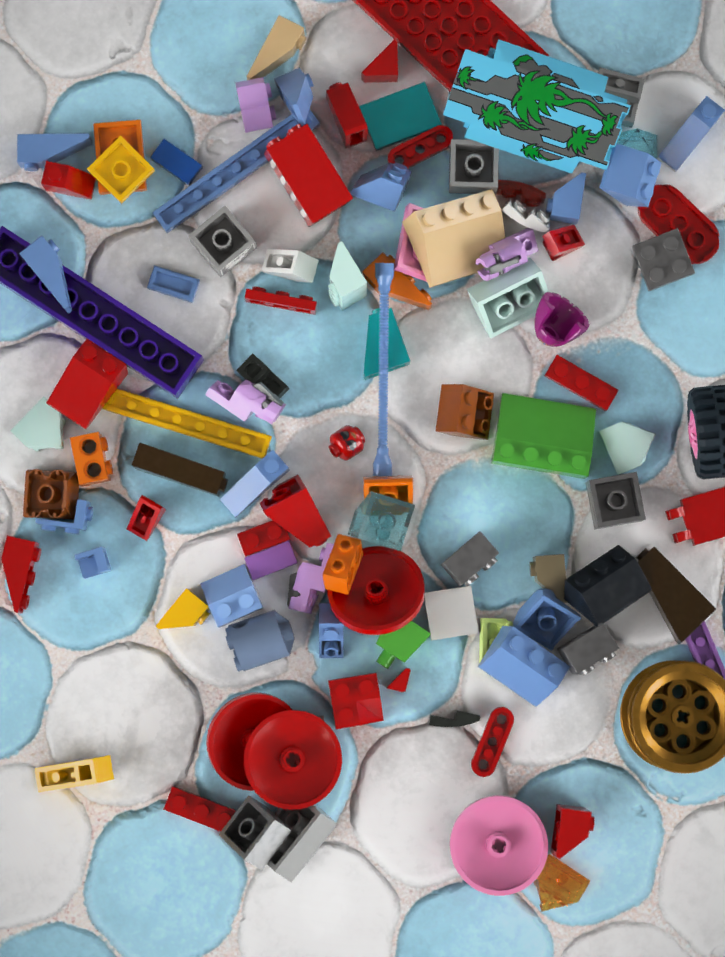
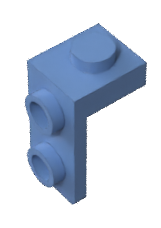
(82, 516)

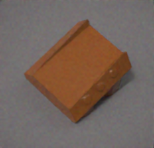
(50, 494)

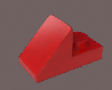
(562, 241)

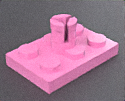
(406, 259)

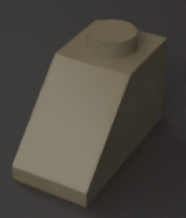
(550, 573)

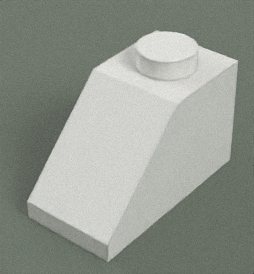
(290, 265)

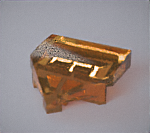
(559, 885)

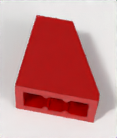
(347, 114)

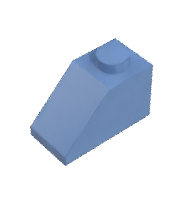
(567, 201)

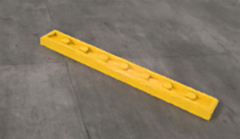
(188, 423)

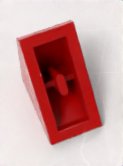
(383, 67)
(145, 518)

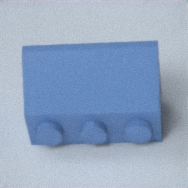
(523, 665)

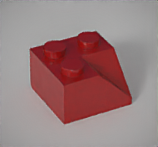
(356, 700)

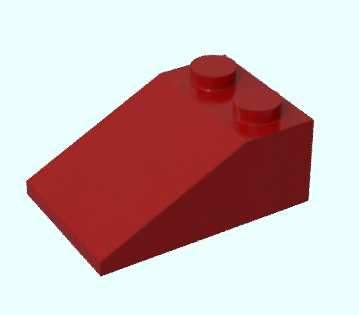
(87, 383)

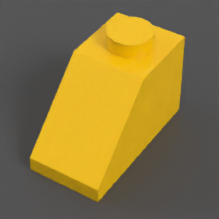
(185, 612)

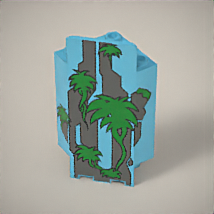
(536, 107)

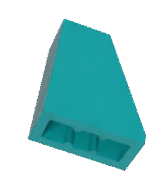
(397, 352)

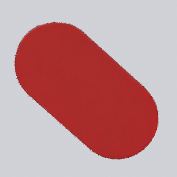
(672, 210)

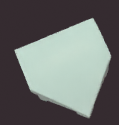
(41, 427)
(627, 445)

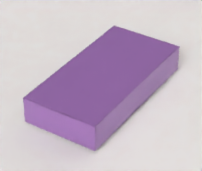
(270, 560)

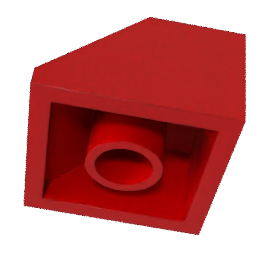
(570, 828)

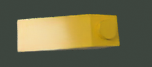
(74, 773)

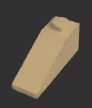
(278, 47)

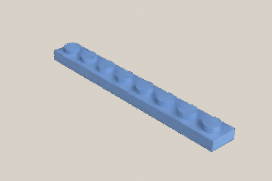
(224, 176)

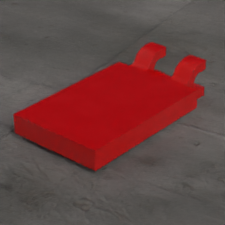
(702, 517)

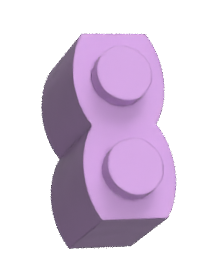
(254, 104)

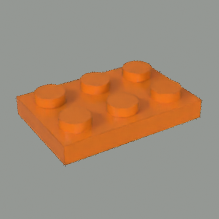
(108, 132)

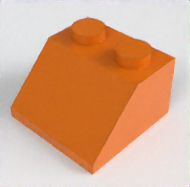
(392, 486)

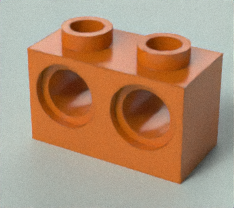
(85, 460)
(342, 564)

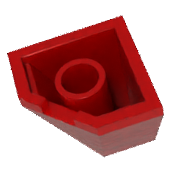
(296, 512)

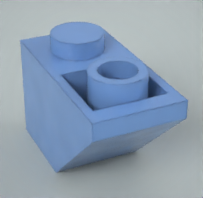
(329, 633)

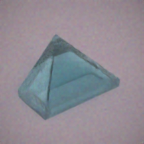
(639, 140)

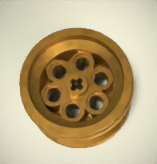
(640, 719)

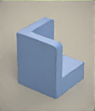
(93, 562)

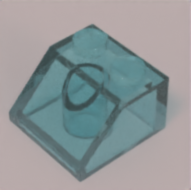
(382, 520)

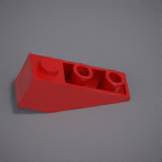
(18, 564)

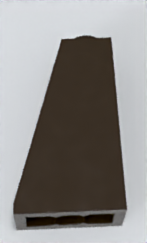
(179, 470)
(674, 595)

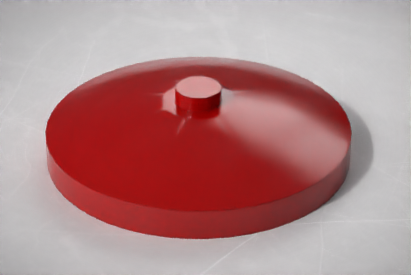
(383, 593)
(231, 730)
(292, 759)

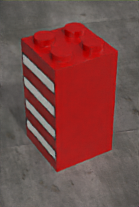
(307, 174)

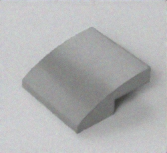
(626, 87)

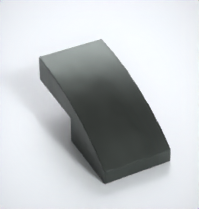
(256, 371)
(460, 719)

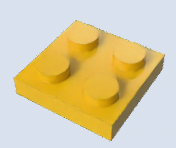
(121, 169)

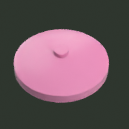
(498, 845)

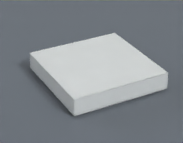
(451, 613)

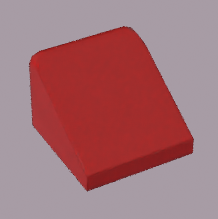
(401, 681)

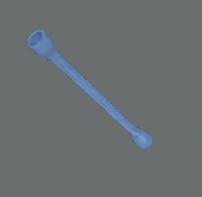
(384, 275)

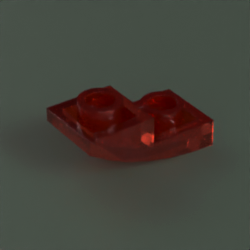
(528, 194)

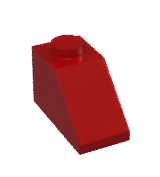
(67, 180)

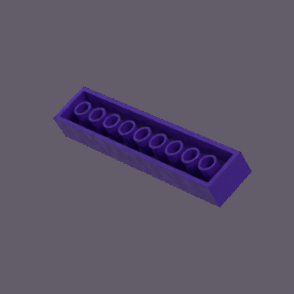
(102, 321)

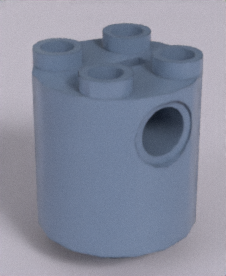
(260, 640)

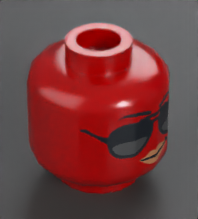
(346, 442)

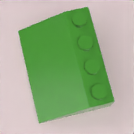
(544, 436)

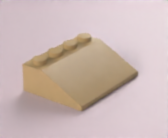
(454, 235)

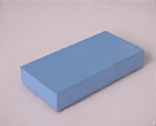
(173, 284)

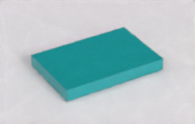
(400, 116)

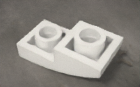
(534, 219)

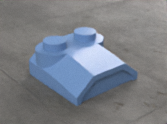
(545, 618)

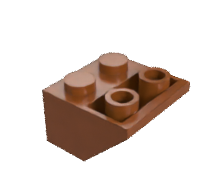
(464, 411)

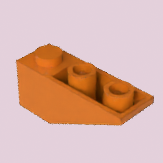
(401, 287)

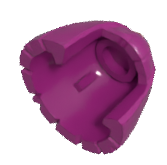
(558, 320)

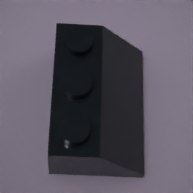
(606, 586)

